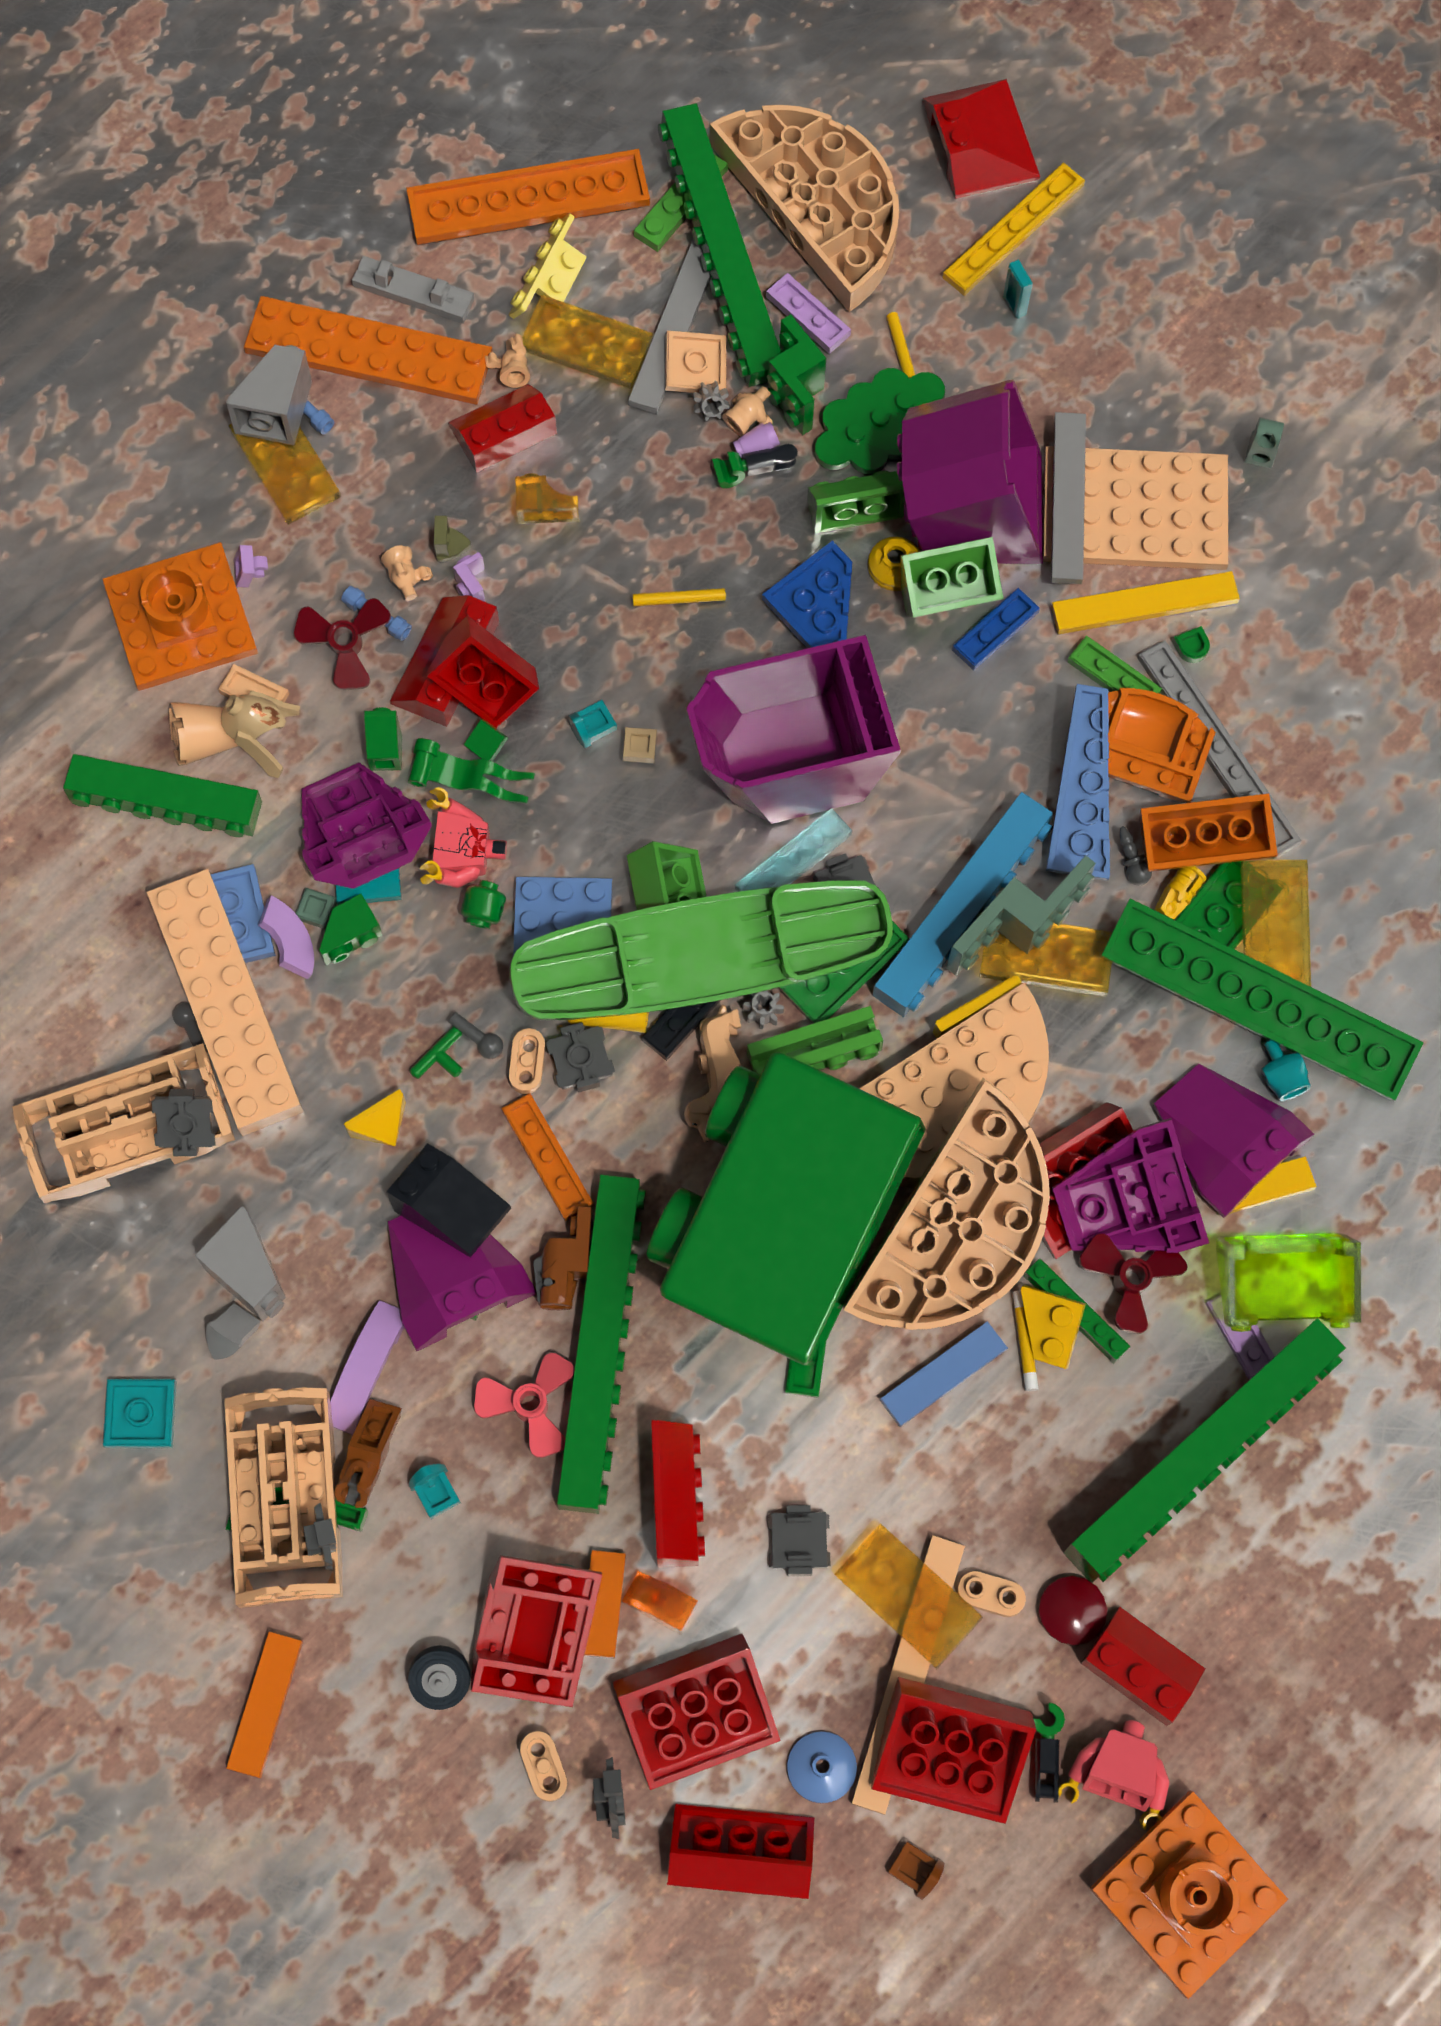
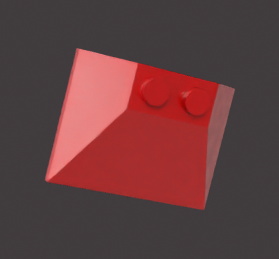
(982, 138)
(534, 1630)

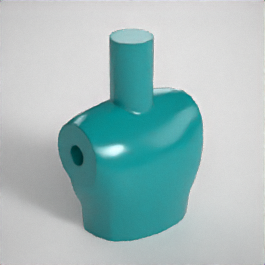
(1285, 1073)

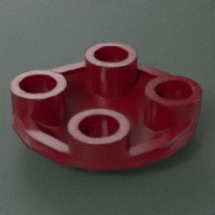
(1072, 1610)

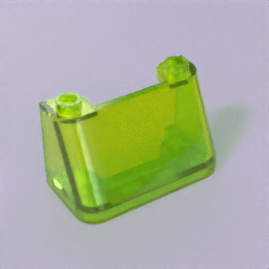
(1289, 1278)

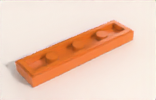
(547, 1156)
(264, 1705)

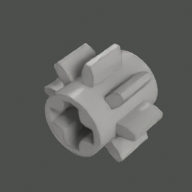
(718, 396)
(763, 1017)

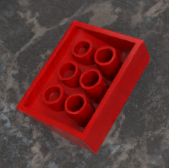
(1070, 1151)
(696, 1711)
(953, 1750)

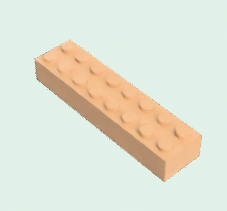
(225, 1002)

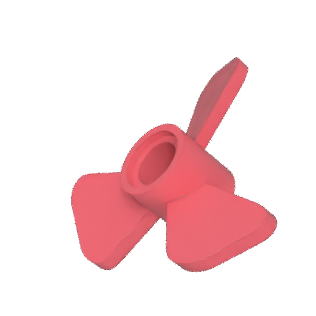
(496, 1399)

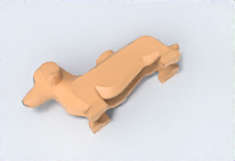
(716, 1061)

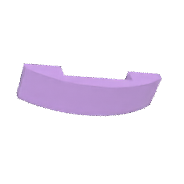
(365, 1366)

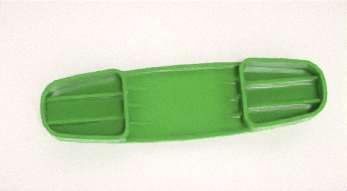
(700, 950)

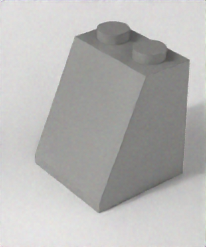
(272, 396)
(242, 1265)

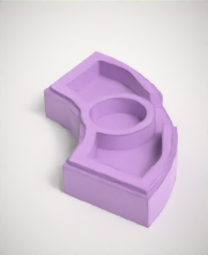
(290, 937)

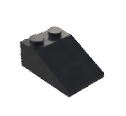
(447, 1200)

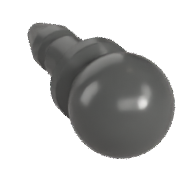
(1137, 868)

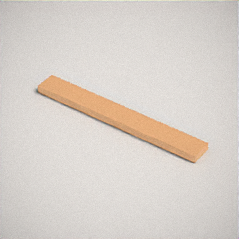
(943, 1559)

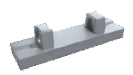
(413, 289)

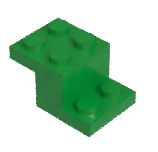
(796, 375)

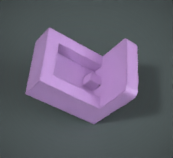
(465, 576)

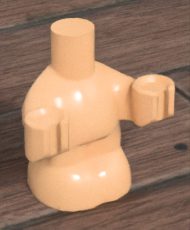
(512, 365)
(746, 411)
(401, 570)

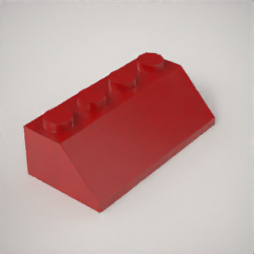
(418, 692)
(676, 1495)
(741, 1851)

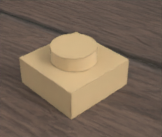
(639, 745)

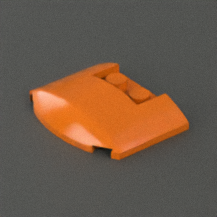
(1156, 743)

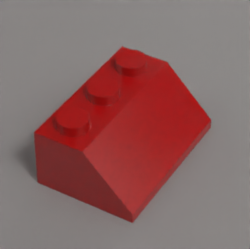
(504, 427)
(482, 672)
(1144, 1667)

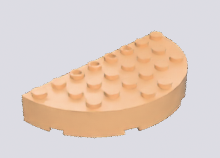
(819, 188)
(998, 1043)
(964, 1225)

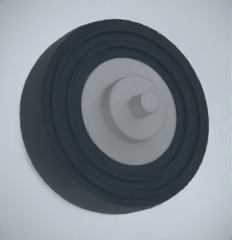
(439, 1677)

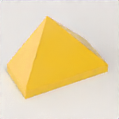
(379, 1122)

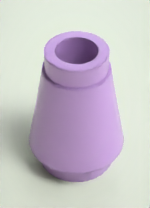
(759, 438)

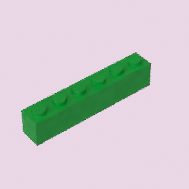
(162, 795)

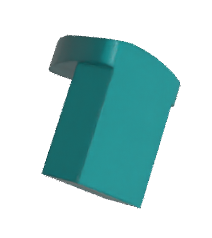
(592, 723)
(434, 1489)

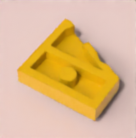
(1052, 1325)

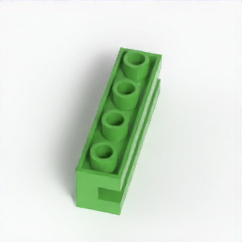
(823, 1043)

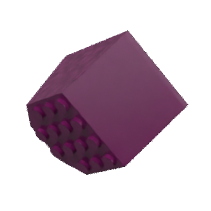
(974, 473)
(796, 730)

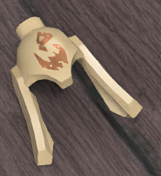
(251, 716)

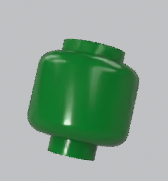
(483, 904)

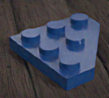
(815, 597)

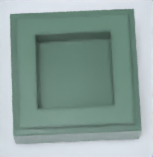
(316, 908)

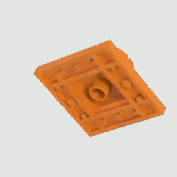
(179, 616)
(1155, 1886)

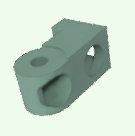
(1264, 440)

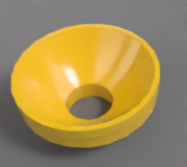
(881, 569)

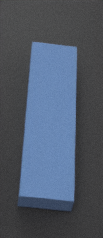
(943, 1374)

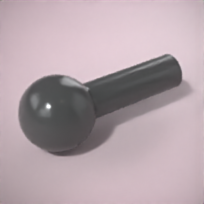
(184, 1018)
(489, 1044)

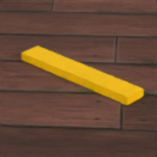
(1013, 229)
(1145, 602)

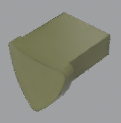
(448, 541)

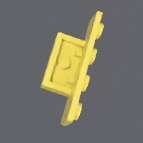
(554, 270)

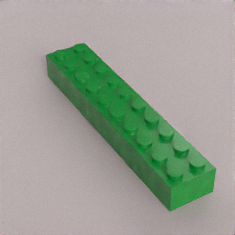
(1198, 1457)

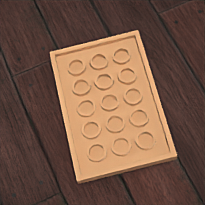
(1149, 508)

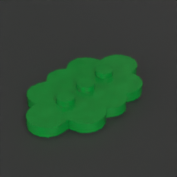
(867, 423)

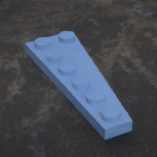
(1083, 794)

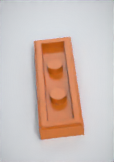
(605, 1620)

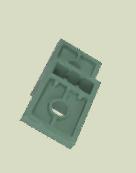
(1021, 916)

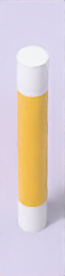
(1026, 1353)

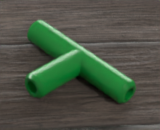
(439, 1055)

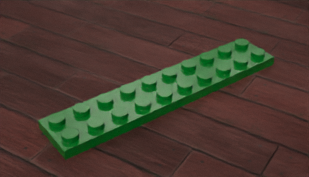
(1262, 999)

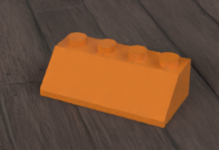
(1208, 832)

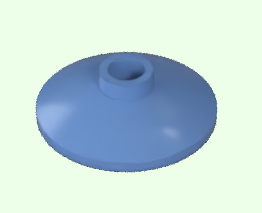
(821, 1786)

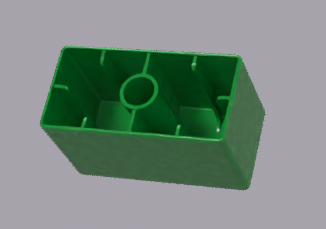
(787, 1205)

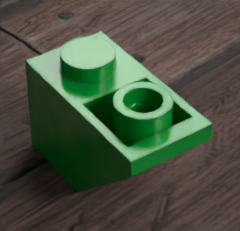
(383, 739)
(349, 928)

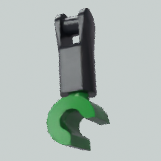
(732, 471)
(1048, 1754)

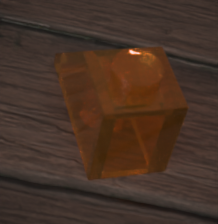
(660, 1602)

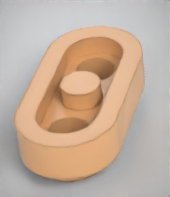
(527, 1062)
(992, 1594)
(544, 1766)

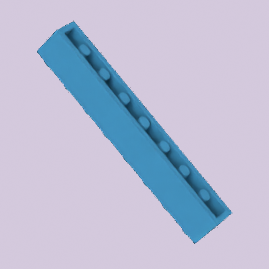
(962, 903)

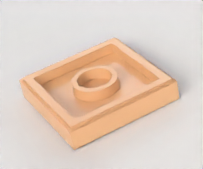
(694, 360)

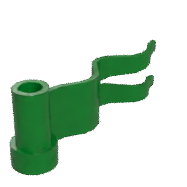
(461, 773)

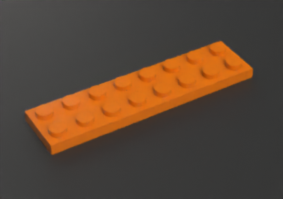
(528, 196)
(371, 349)

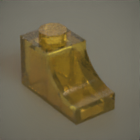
(541, 503)

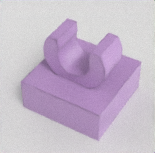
(248, 566)

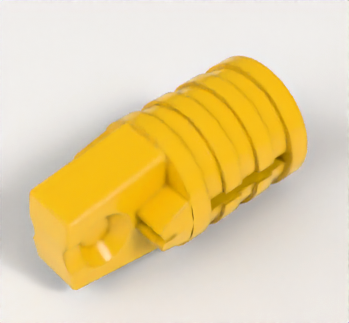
(1180, 891)

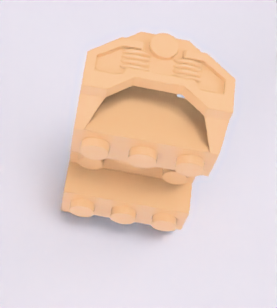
(105, 1147)
(302, 1464)

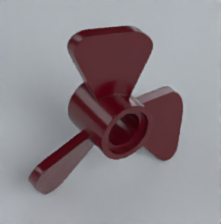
(314, 629)
(1104, 1258)

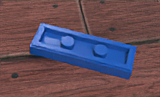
(995, 629)

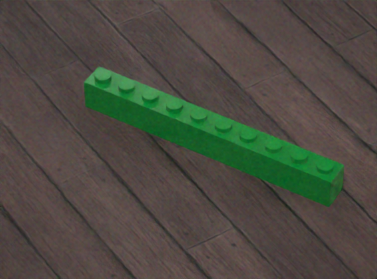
(720, 241)
(599, 1345)

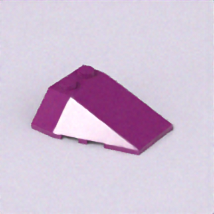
(359, 827)
(1228, 1135)
(1134, 1195)
(445, 1286)

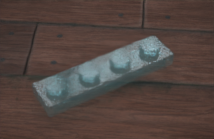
(798, 854)

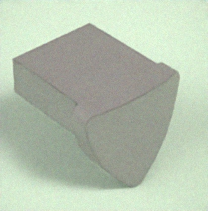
(230, 1331)

